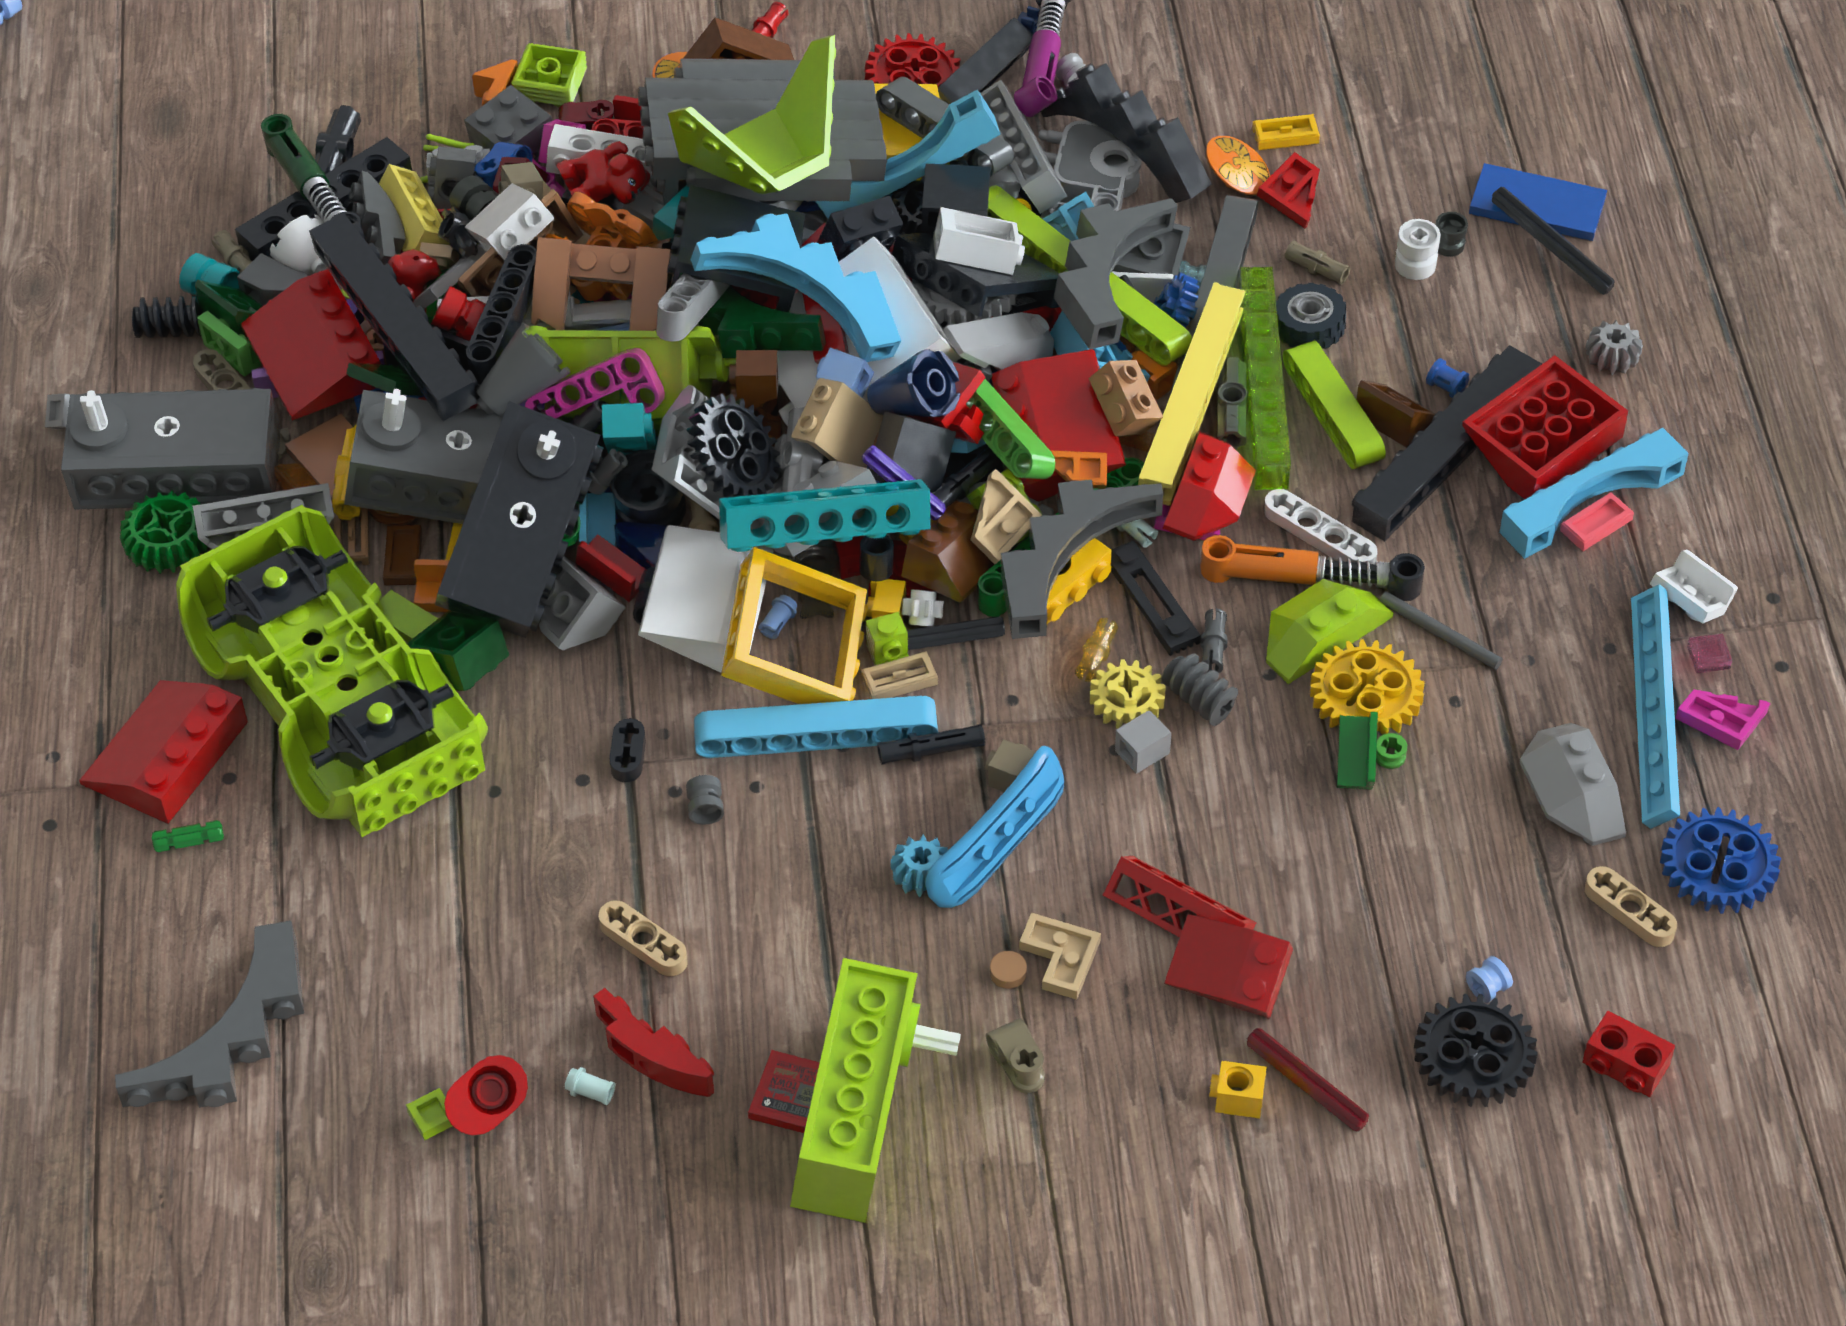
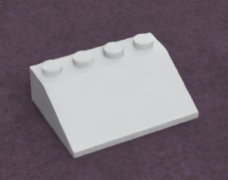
(694, 595)

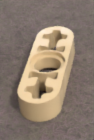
(1625, 891)
(647, 952)

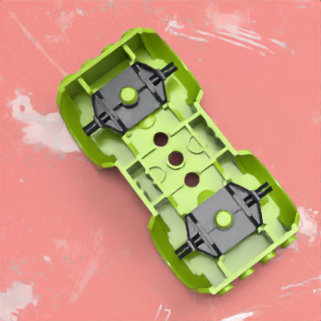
(345, 752)

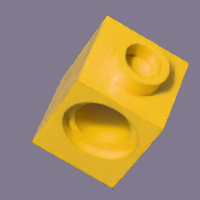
(1245, 1076)

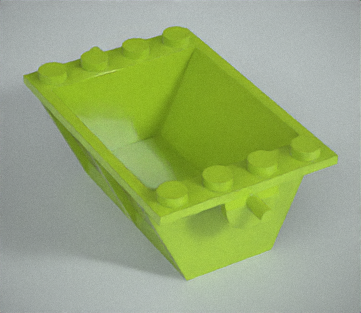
(679, 363)

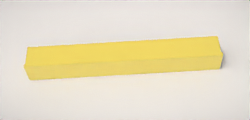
(1193, 390)

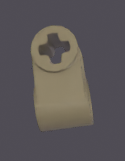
(1018, 1055)

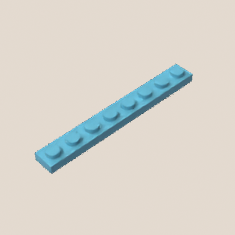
(1655, 707)

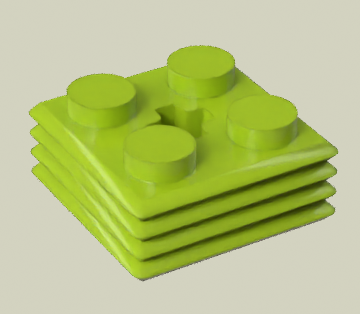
(550, 73)

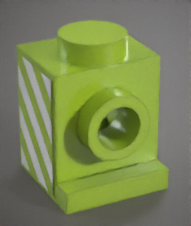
(886, 638)

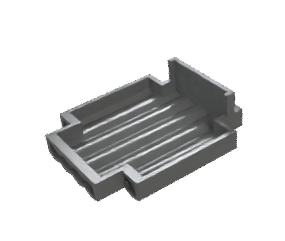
(741, 90)

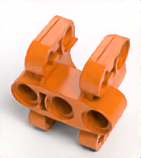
(607, 229)

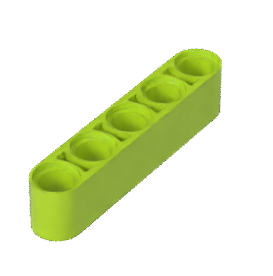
(1334, 405)

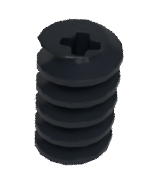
(166, 318)

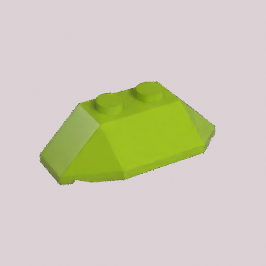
(1316, 622)

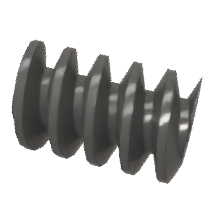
(1200, 688)

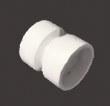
(1417, 249)

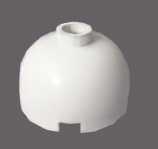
(296, 246)

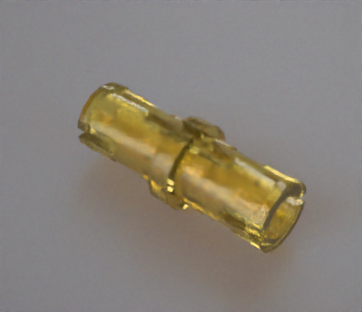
(1096, 649)

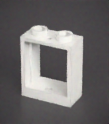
(977, 241)

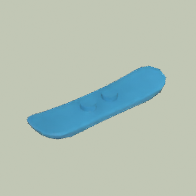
(998, 832)

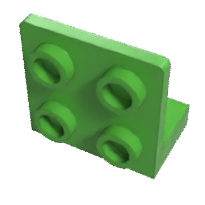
(233, 347)

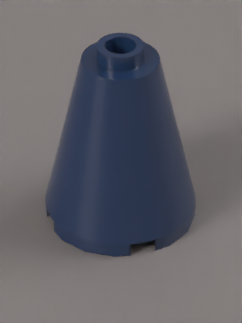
(917, 387)

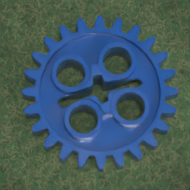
(1753, 867)

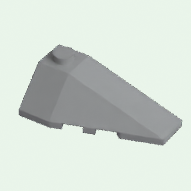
(577, 608)

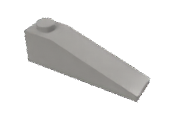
(1002, 339)

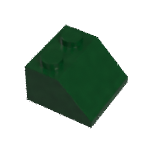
(463, 647)

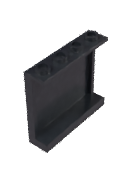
(721, 215)
(971, 285)

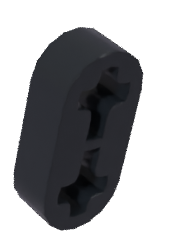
(620, 750)

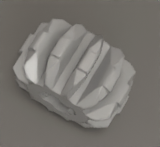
(1614, 347)

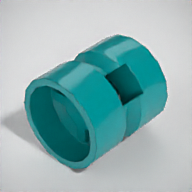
(206, 269)

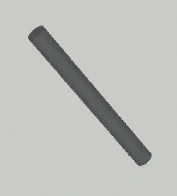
(1441, 630)

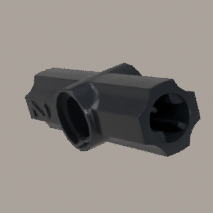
(337, 143)

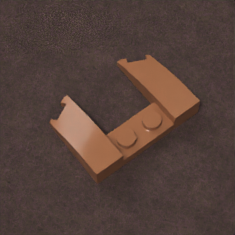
(562, 260)

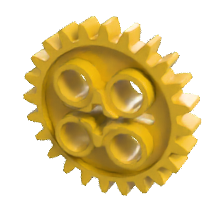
(1367, 682)

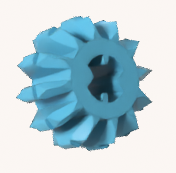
(913, 862)

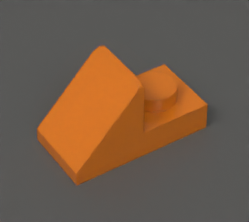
(493, 80)

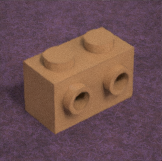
(1125, 397)

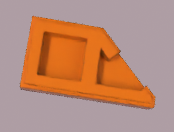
(1082, 466)

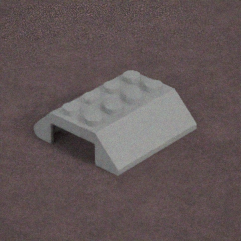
(672, 453)

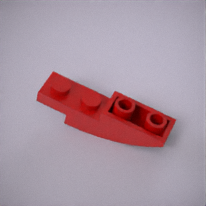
(657, 1054)

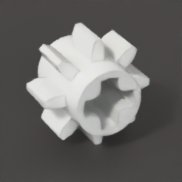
(922, 607)

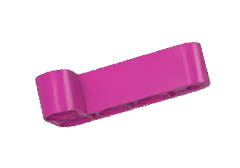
(591, 390)

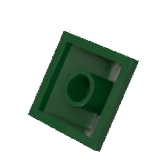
(226, 303)

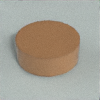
(1008, 969)

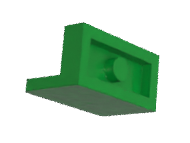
(1357, 751)

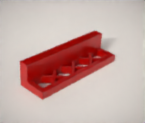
(1173, 891)

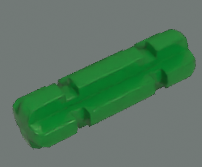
(187, 836)

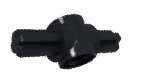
(454, 231)

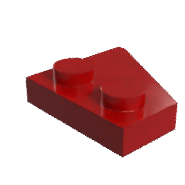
(1292, 189)

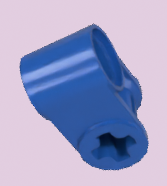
(488, 166)

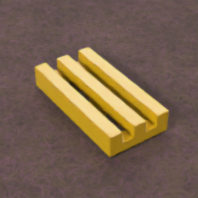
(1280, 132)

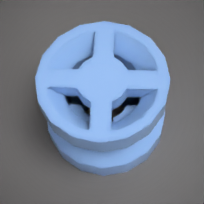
(1489, 978)

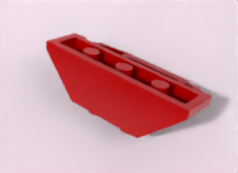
(1209, 489)

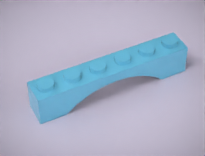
(961, 129)
(1644, 464)

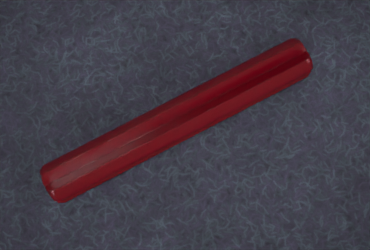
(1307, 1079)

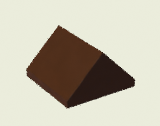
(1392, 412)

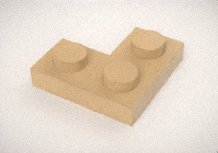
(1067, 946)

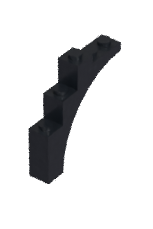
(1130, 118)

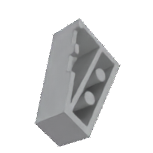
(830, 475)

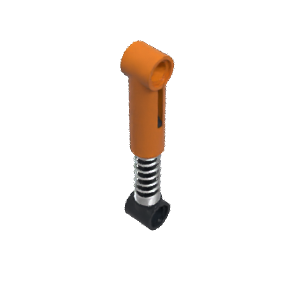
(1224, 560)

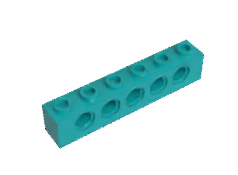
(739, 513)

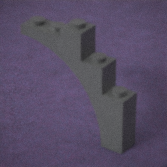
(1103, 240)
(1055, 538)
(239, 1036)

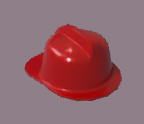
(486, 1095)

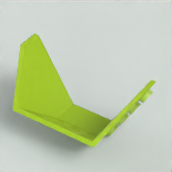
(775, 146)

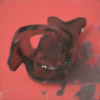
(810, 605)

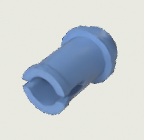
(782, 610)

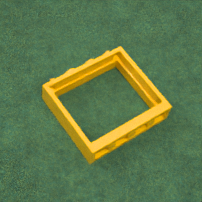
(771, 677)

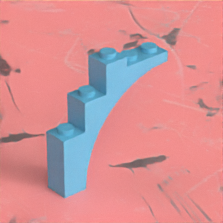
(814, 270)

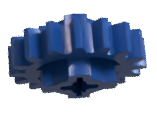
(1179, 299)

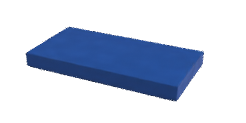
(1562, 204)

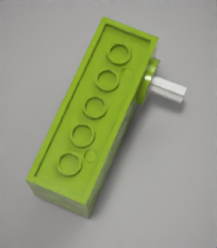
(846, 1123)

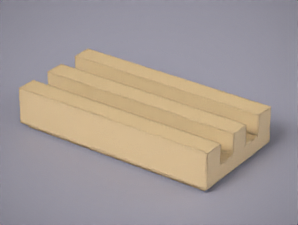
(901, 681)

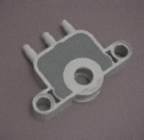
(1094, 163)

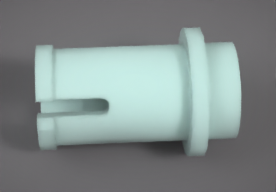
(1136, 530)
(589, 1086)

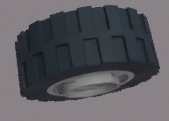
(1311, 314)

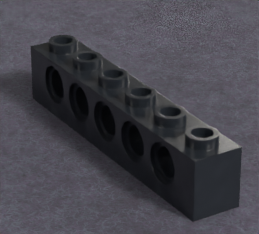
(262, 230)

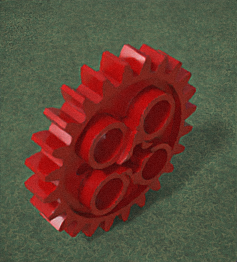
(911, 58)

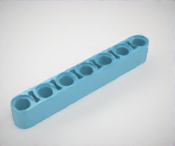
(812, 726)

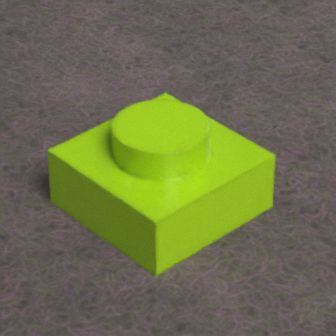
(429, 1114)

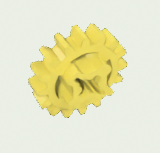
(1126, 692)

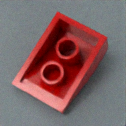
(1229, 964)

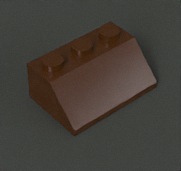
(946, 556)

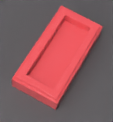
(1596, 521)

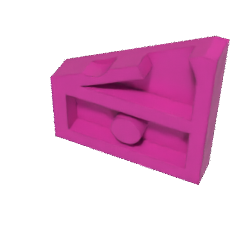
(1721, 716)

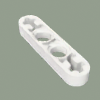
(1316, 534)

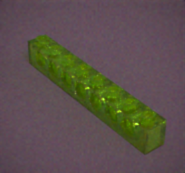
(1264, 380)

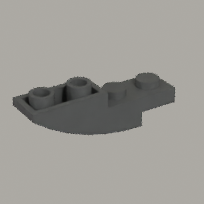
(378, 216)

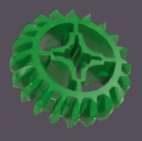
(161, 532)

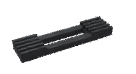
(1172, 632)

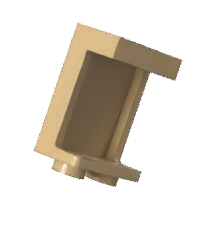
(838, 423)

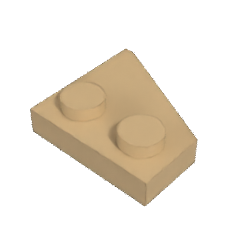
(1001, 517)

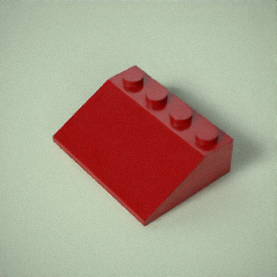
(306, 345)
(1060, 409)
(1546, 427)
(167, 747)

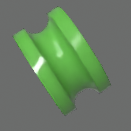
(1394, 741)

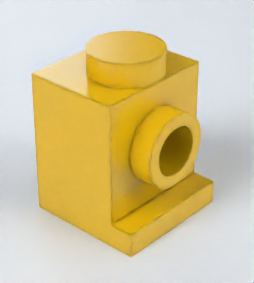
(886, 598)

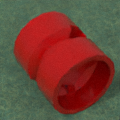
(458, 313)

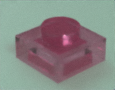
(1709, 653)

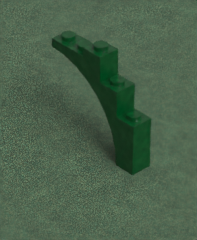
(756, 327)

